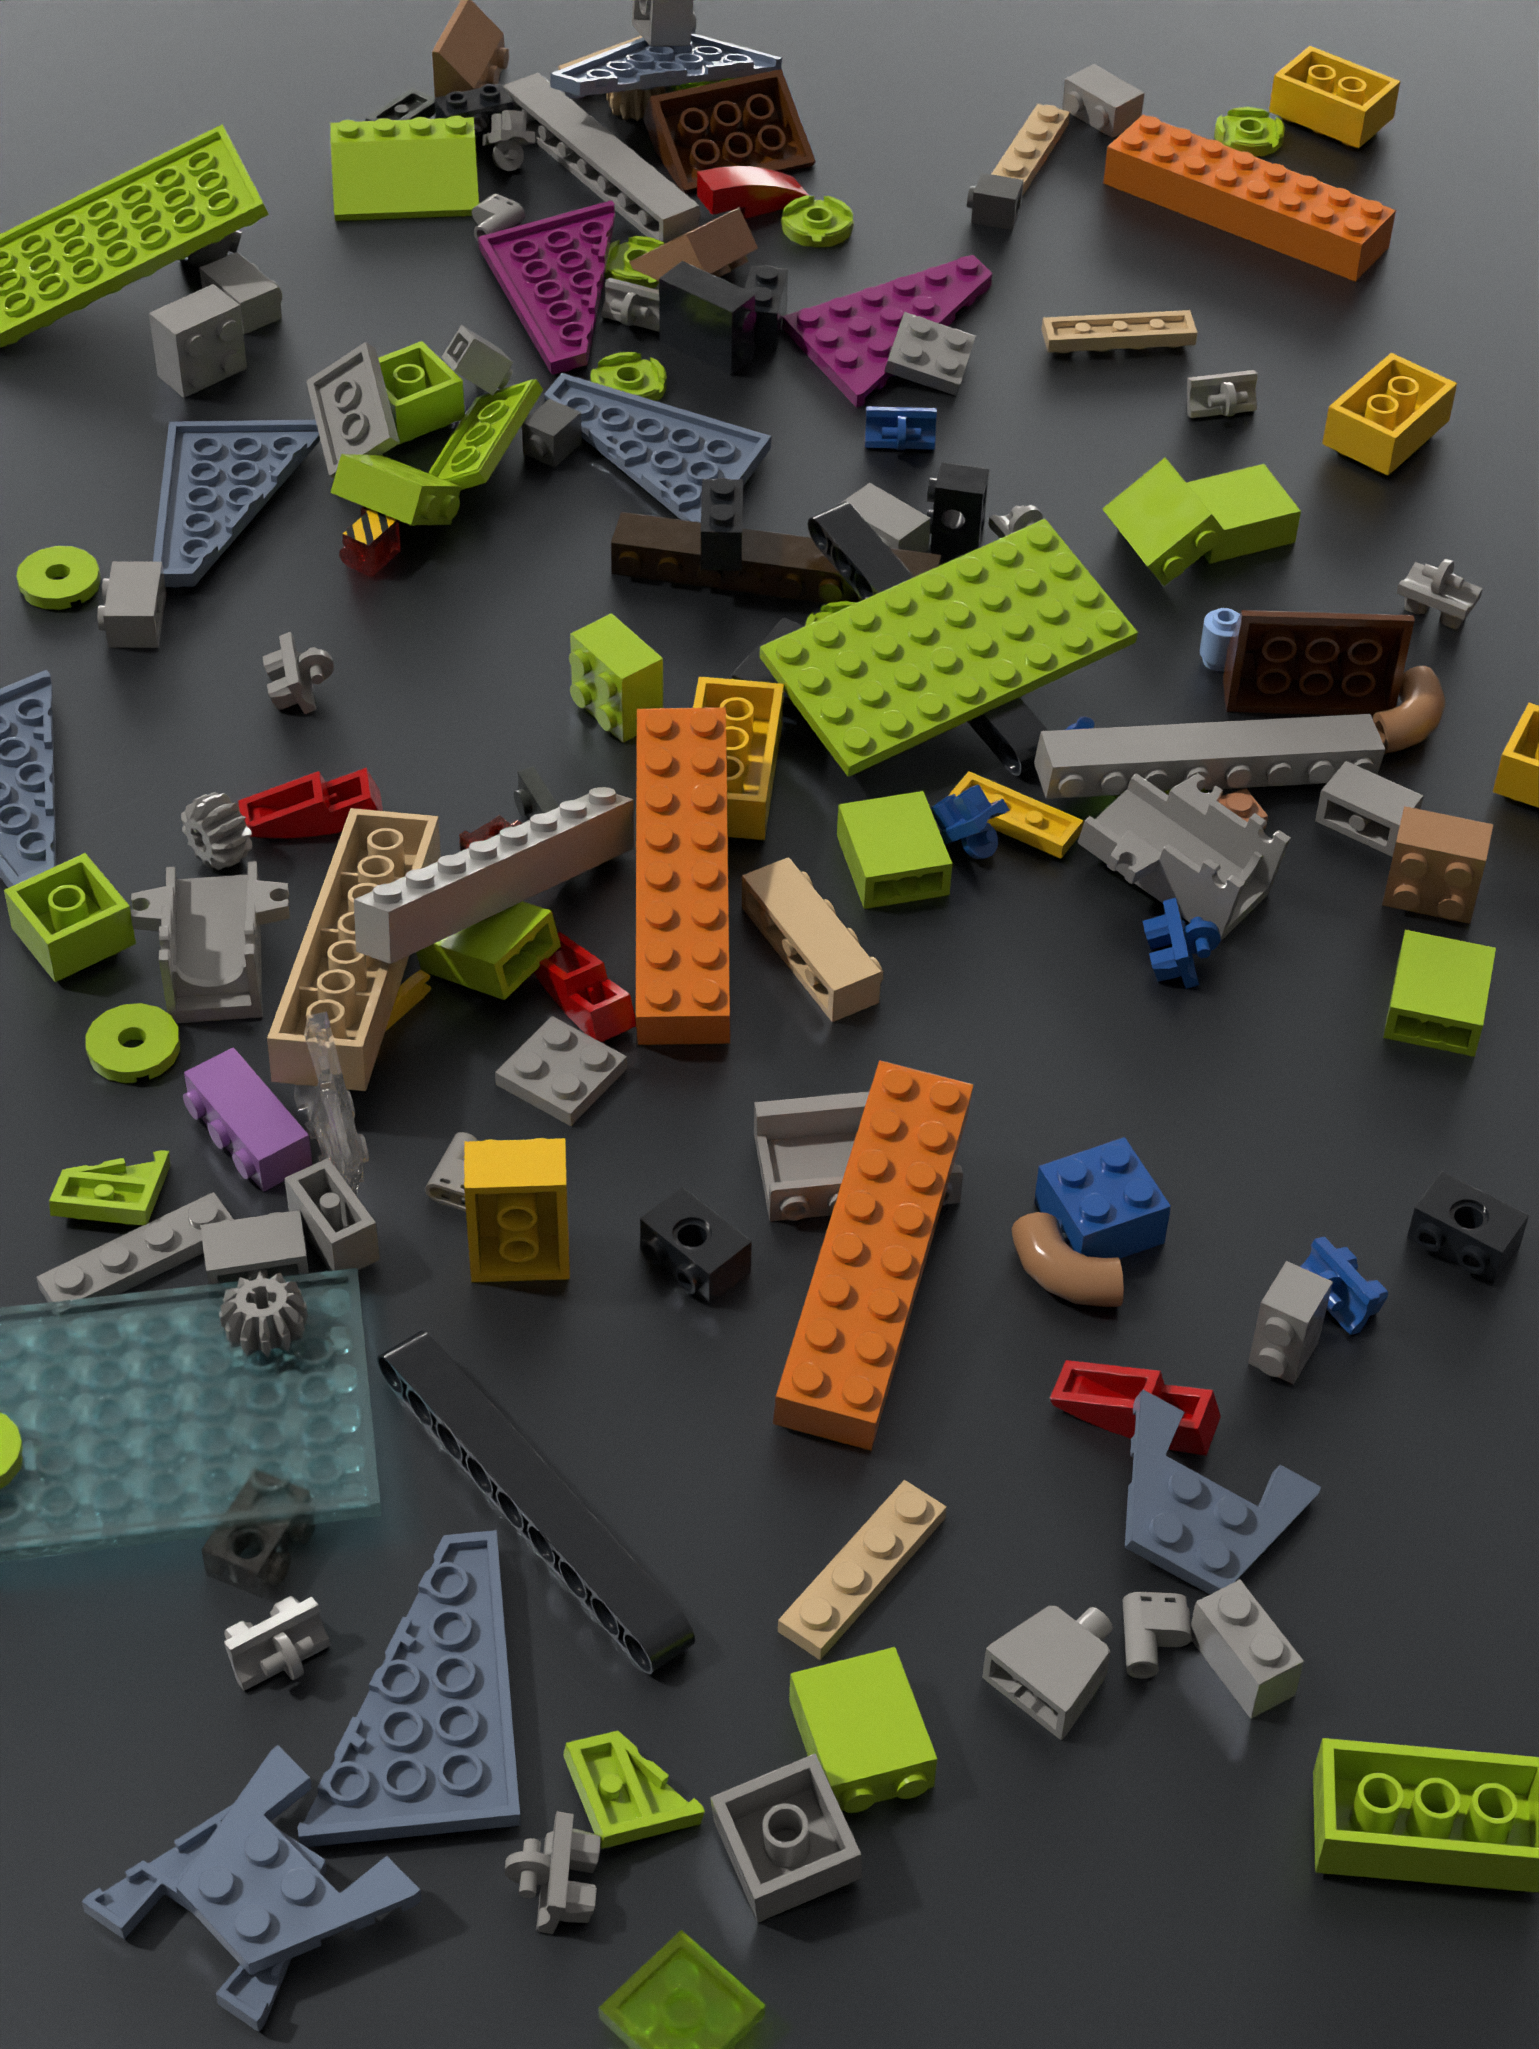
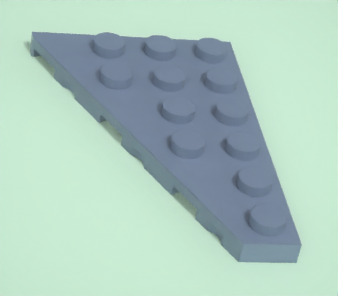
(647, 66)
(661, 444)
(217, 483)
(27, 779)
(437, 1719)

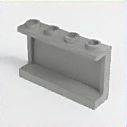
(806, 1152)

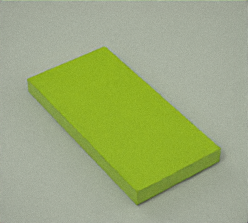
(485, 434)

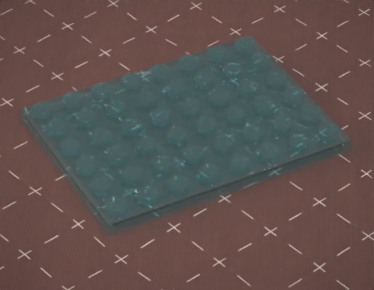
(153, 1423)

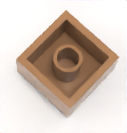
(1437, 864)

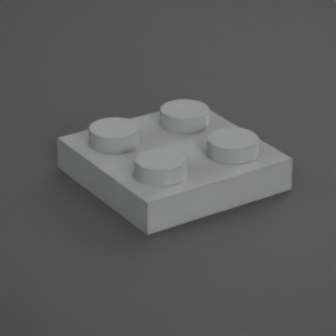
(930, 353)
(561, 1070)

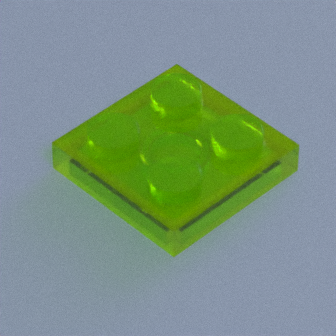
(682, 2002)

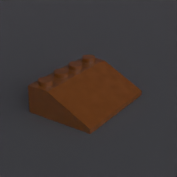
(728, 125)
(1316, 662)

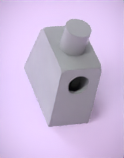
(1051, 1665)

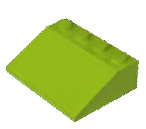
(403, 168)

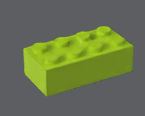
(1427, 1815)

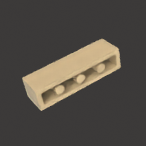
(811, 939)

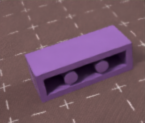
(247, 1119)

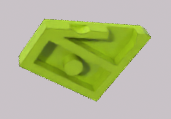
(110, 1190)
(625, 1792)

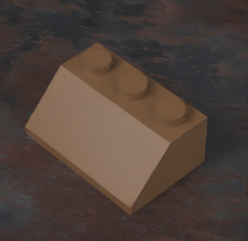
(468, 52)
(710, 247)

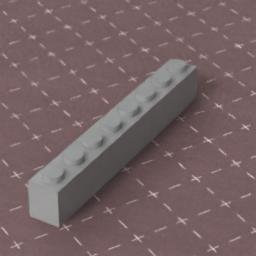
(603, 161)
(1222, 752)
(492, 875)

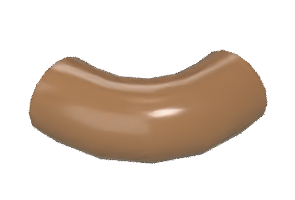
(1417, 715)
(1063, 1270)

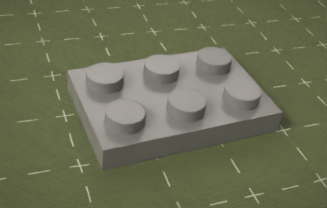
(352, 407)

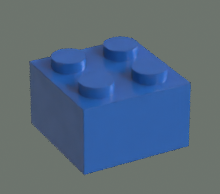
(1104, 1201)

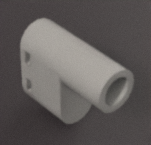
(496, 214)
(449, 1174)
(1153, 1626)

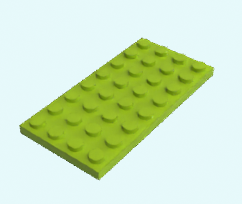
(123, 232)
(947, 646)

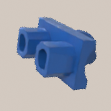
(900, 428)
(967, 818)
(1196, 938)
(1351, 1296)

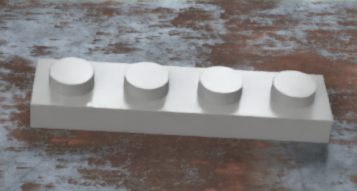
(135, 1255)

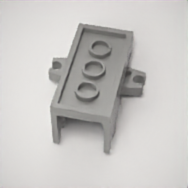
(1188, 849)
(211, 941)

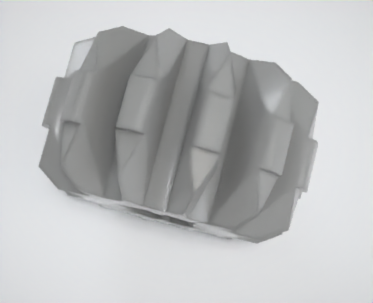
(216, 830)
(263, 1314)

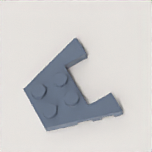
(1191, 1521)
(264, 1893)
(129, 1901)

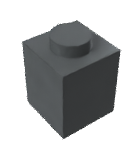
(995, 201)
(551, 433)

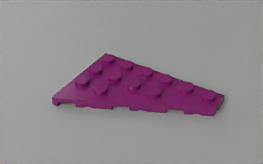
(555, 279)
(856, 332)

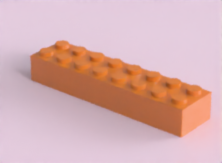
(1249, 197)
(682, 877)
(873, 1256)

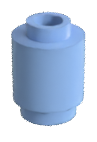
(1216, 637)

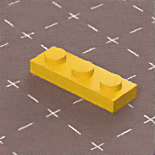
(1027, 818)

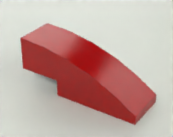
(747, 188)
(309, 805)
(584, 992)
(1107, 1394)

